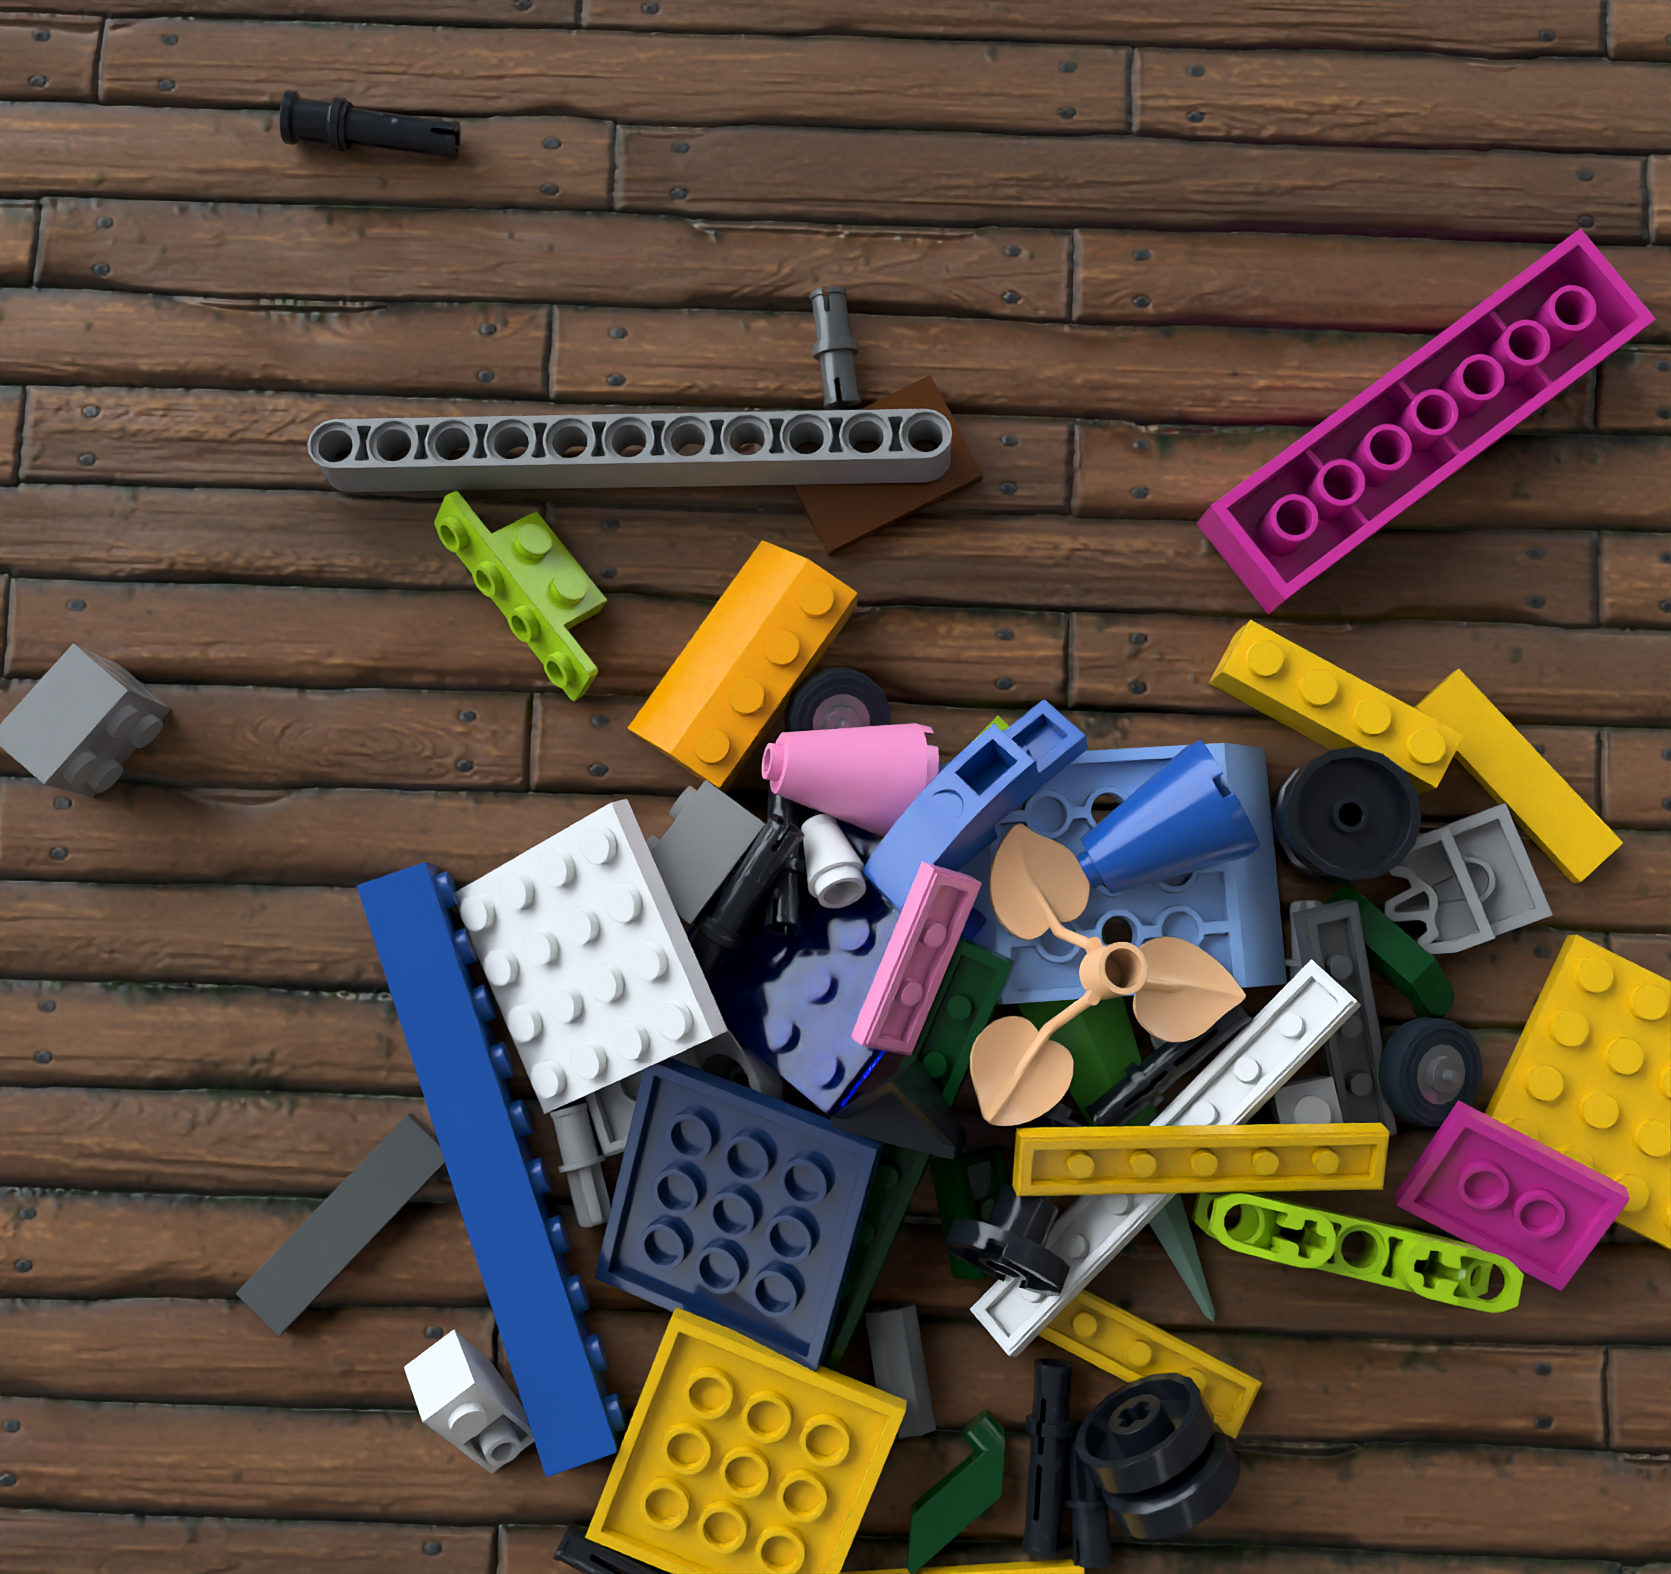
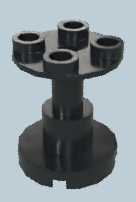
(1016, 1231)

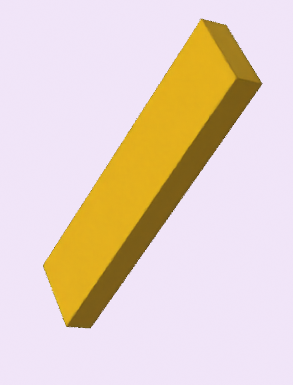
(1521, 778)
(1138, 1348)

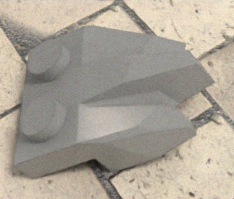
(1468, 883)

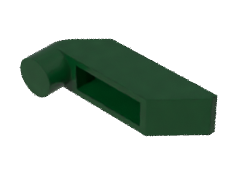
(1401, 959)
(960, 1494)

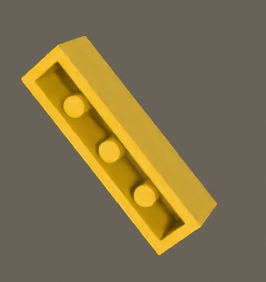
(1332, 704)

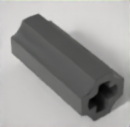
(901, 1363)

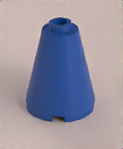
(1169, 826)

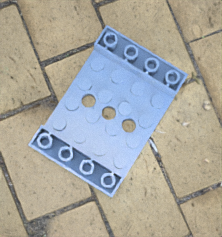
(1220, 909)

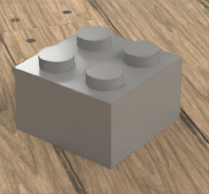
(82, 723)
(702, 847)

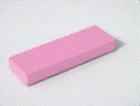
(916, 959)

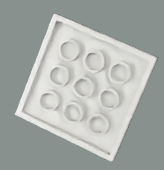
(588, 958)

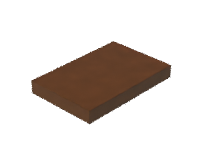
(856, 511)

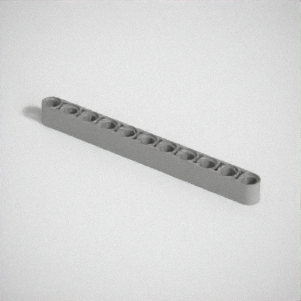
(607, 435)

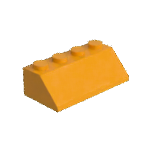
(744, 664)

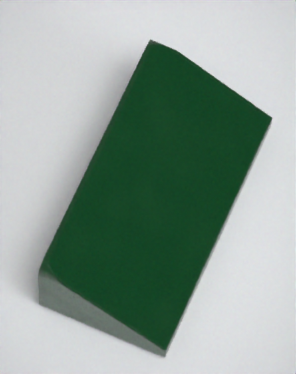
(968, 1191)

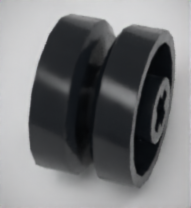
(1375, 801)
(1158, 1456)

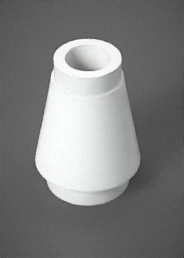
(831, 863)

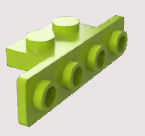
(531, 583)

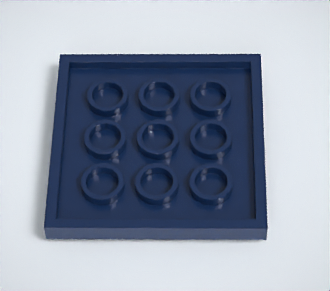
(737, 1209)

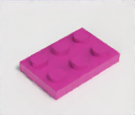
(1511, 1195)

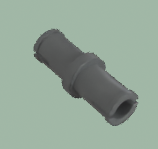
(835, 348)

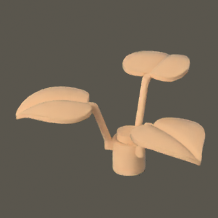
(1176, 983)

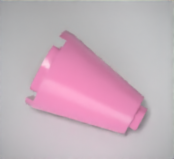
(853, 772)

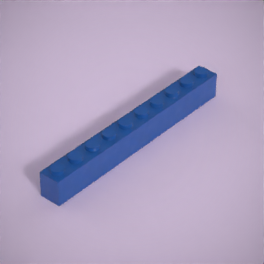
(493, 1168)

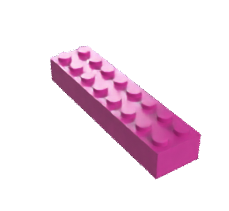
(1424, 421)

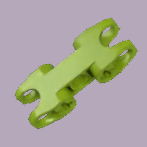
(1387, 1252)

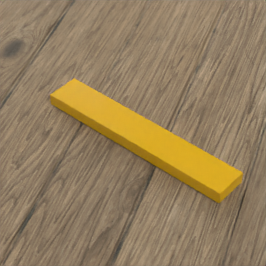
(1199, 1159)

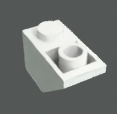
(468, 1402)

